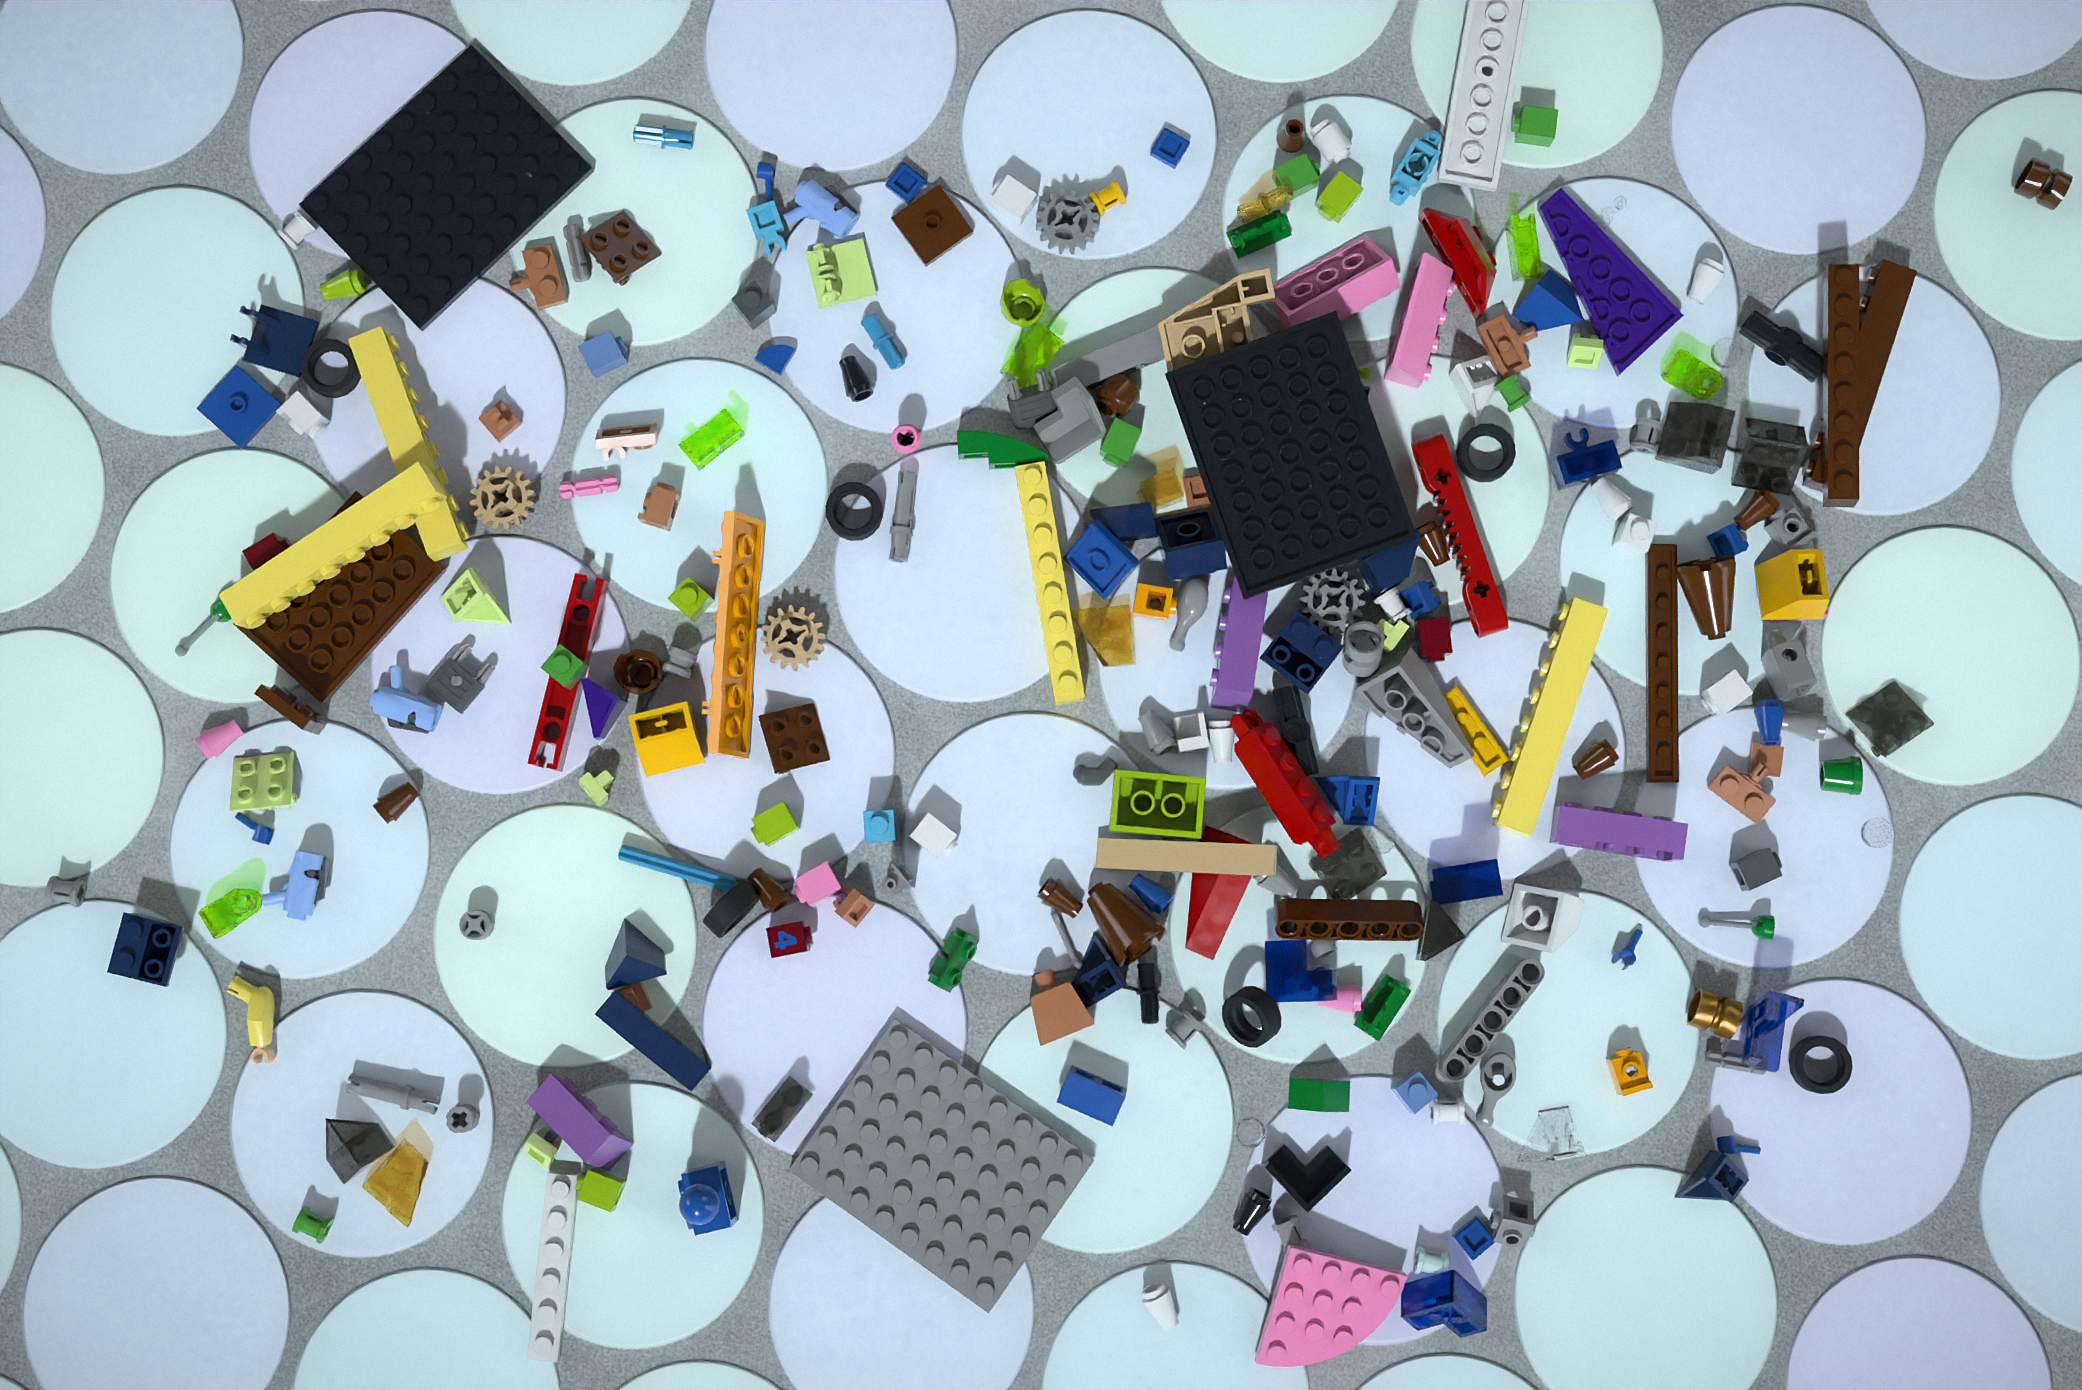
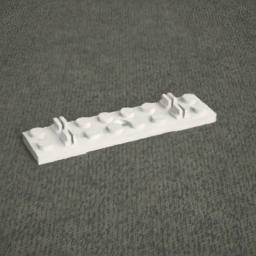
(1481, 102)

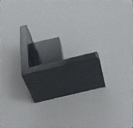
(1306, 1182)

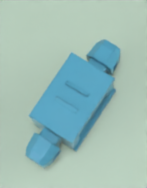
(1420, 149)

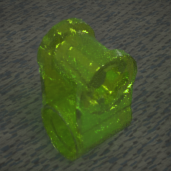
(1689, 375)
(226, 913)

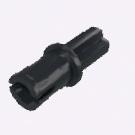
(1148, 992)

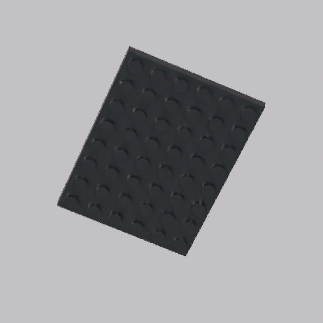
(446, 187)
(1290, 455)

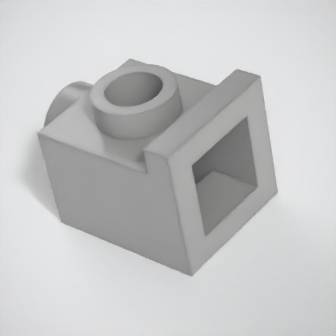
(1782, 536)

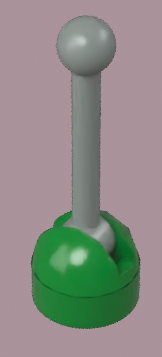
(218, 613)
(1761, 926)

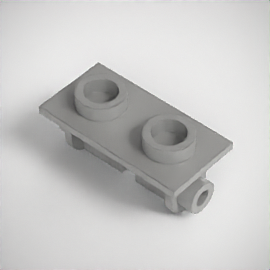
(897, 880)

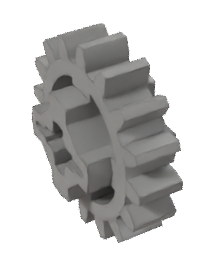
(1061, 211)
(1322, 591)

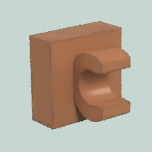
(500, 421)
(853, 907)
(636, 995)

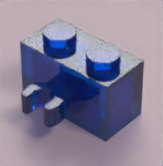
(1584, 462)

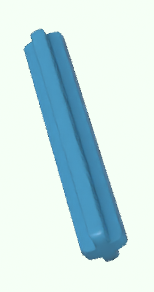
(676, 868)

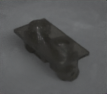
(782, 1109)

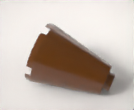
(1709, 593)
(1123, 923)

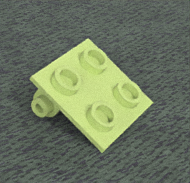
(840, 273)
(262, 782)

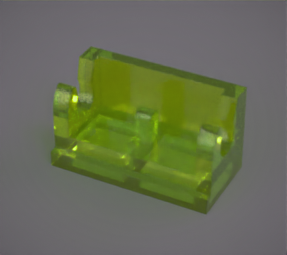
(1523, 248)
(1032, 354)
(712, 439)

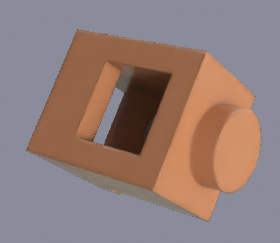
(660, 507)

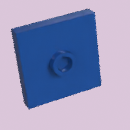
(239, 407)
(1100, 559)

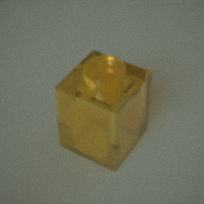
(1160, 490)

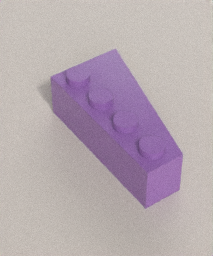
(1238, 650)
(1618, 833)

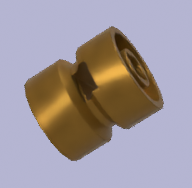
(1720, 1015)

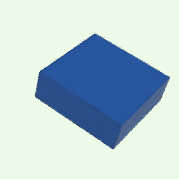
(1170, 148)
(906, 183)
(1473, 1238)

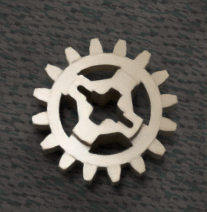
(510, 489)
(780, 644)

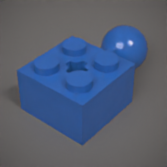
(707, 1198)

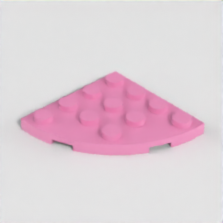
(1324, 1307)

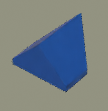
(1549, 304)
(1352, 797)

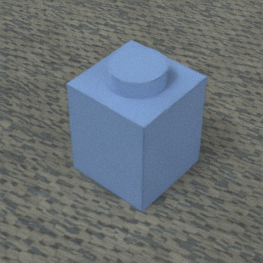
(604, 353)
(1414, 1091)

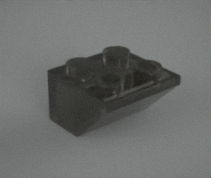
(1695, 436)
(1768, 455)

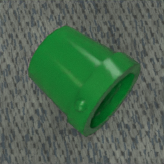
(1842, 775)

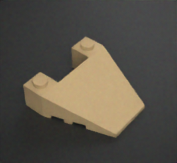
(1214, 321)

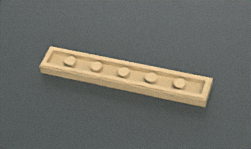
(1186, 856)

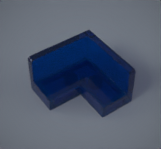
(1465, 882)
(1288, 974)
(1766, 1029)
(1444, 1300)

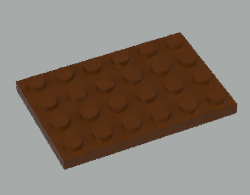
(346, 617)

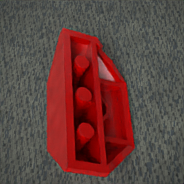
(1462, 251)

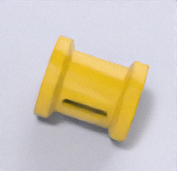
(1107, 197)

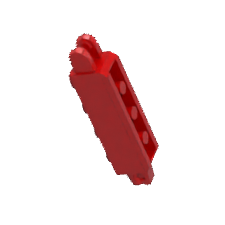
(1283, 783)

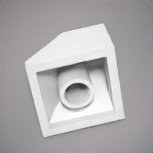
(1541, 918)

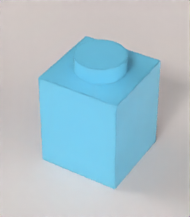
(880, 826)

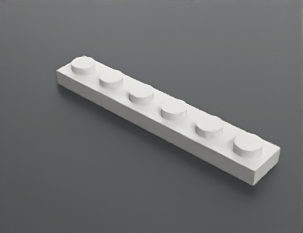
(553, 1267)

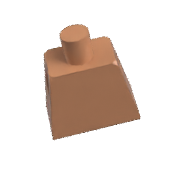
(1057, 1009)

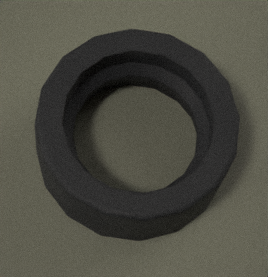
(310, 358)
(1502, 437)
(831, 511)
(731, 909)
(1264, 1007)
(1843, 1058)

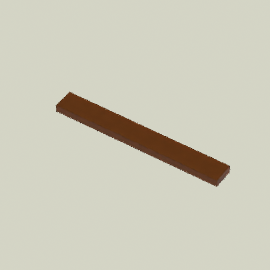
(1661, 664)

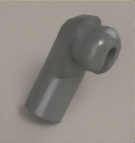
(1094, 776)

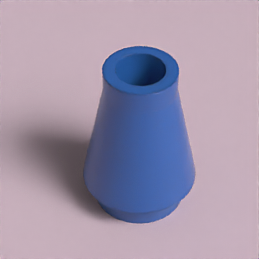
(1769, 721)
(1152, 894)

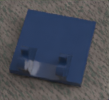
(277, 339)

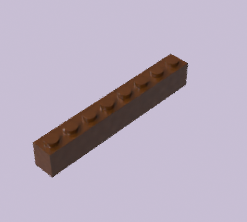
(1879, 321)
(1841, 385)

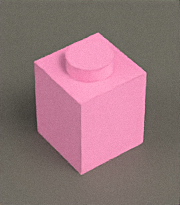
(817, 884)

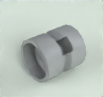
(1363, 649)

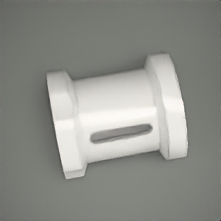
(296, 230)
(1392, 606)
(1447, 1111)

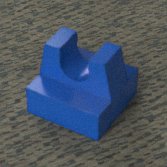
(1727, 541)
(1420, 598)

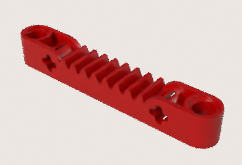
(1484, 610)

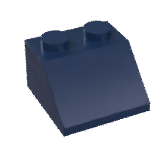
(1190, 543)

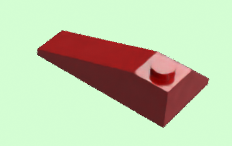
(1213, 901)

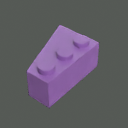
(579, 1122)

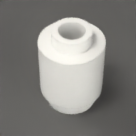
(1331, 141)

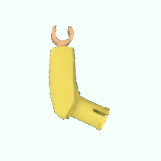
(259, 1016)

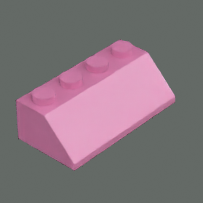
(1338, 282)
(1419, 322)

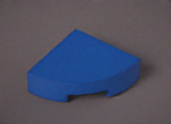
(776, 357)

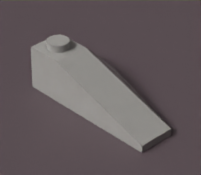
(1412, 700)

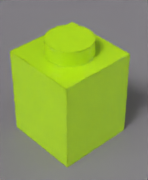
(1338, 197)
(690, 599)
(774, 824)
(600, 1189)

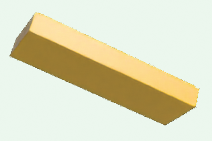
(1486, 750)

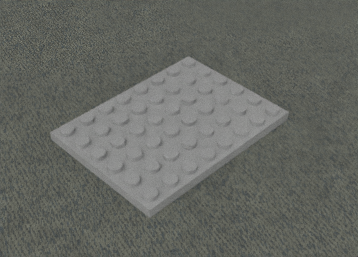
(941, 1165)

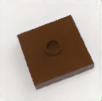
(932, 225)

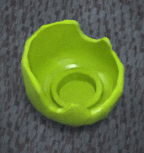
(1022, 303)

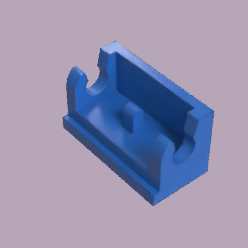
(1092, 1095)

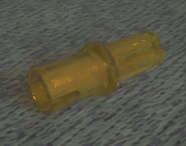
(1265, 203)

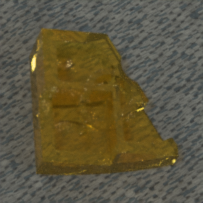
(1108, 633)
(399, 1181)

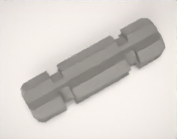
(576, 253)
(1729, 1061)

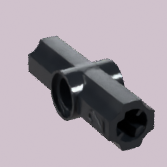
(1783, 346)
(1291, 711)

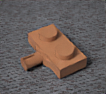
(541, 278)
(1505, 345)
(1743, 791)

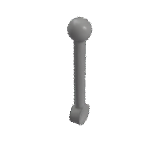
(1076, 963)

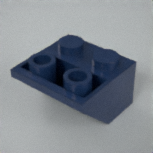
(1388, 567)
(1301, 652)
(145, 949)

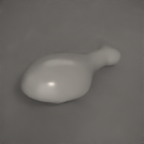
(1190, 607)
(1496, 1079)

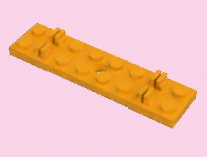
(735, 635)

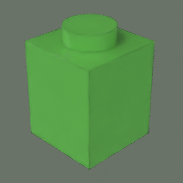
(1535, 125)
(1299, 174)
(1120, 443)
(564, 667)

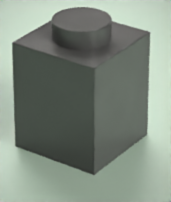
(753, 305)
(1756, 869)

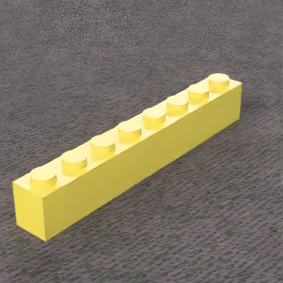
(406, 435)
(333, 546)
(1049, 583)
(1549, 717)

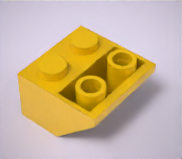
(1792, 586)
(666, 738)

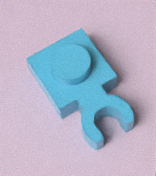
(767, 223)

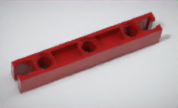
(560, 703)

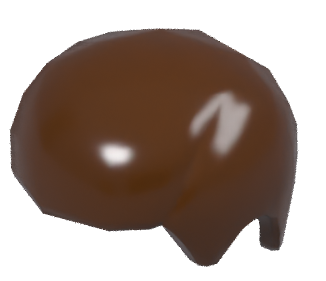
(638, 671)

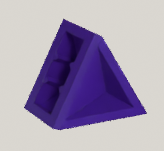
(602, 708)

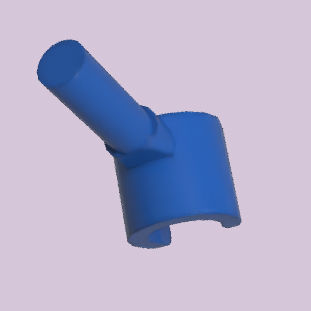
(767, 172)
(262, 833)
(1627, 953)
(1727, 1145)

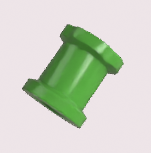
(1512, 393)
(312, 1224)

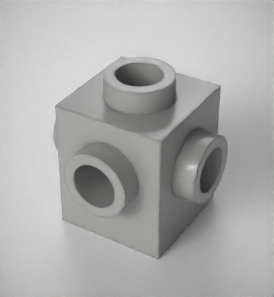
(1513, 1221)

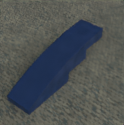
(653, 1040)

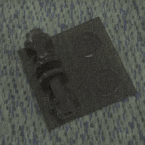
(1889, 719)
(1348, 868)

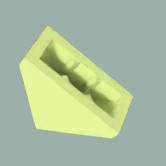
(473, 600)

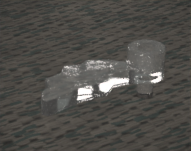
(1606, 215)

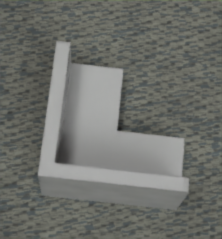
(1073, 424)

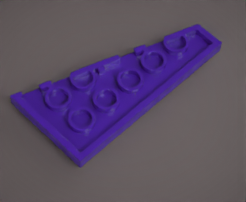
(1615, 293)

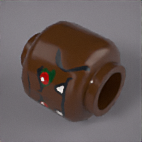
(1117, 395)

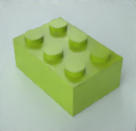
(1157, 804)

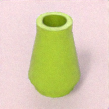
(346, 284)

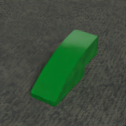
(1000, 450)

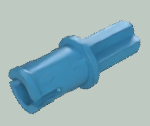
(663, 136)
(883, 341)

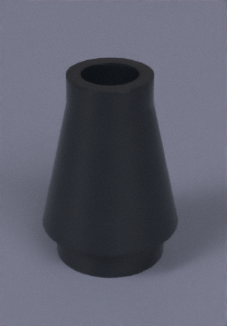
(856, 381)
(1252, 1210)

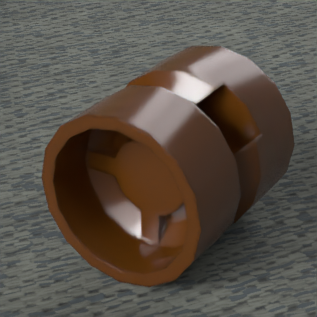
(2034, 178)

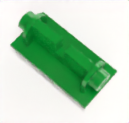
(1259, 233)
(948, 973)
(1382, 1007)

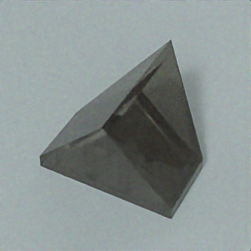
(1439, 932)
(354, 1146)

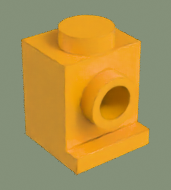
(1145, 594)
(1622, 1082)

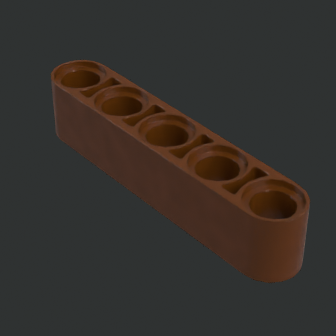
(1348, 919)

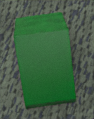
(1319, 1095)

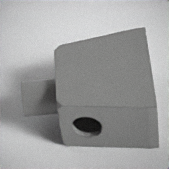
(1786, 667)

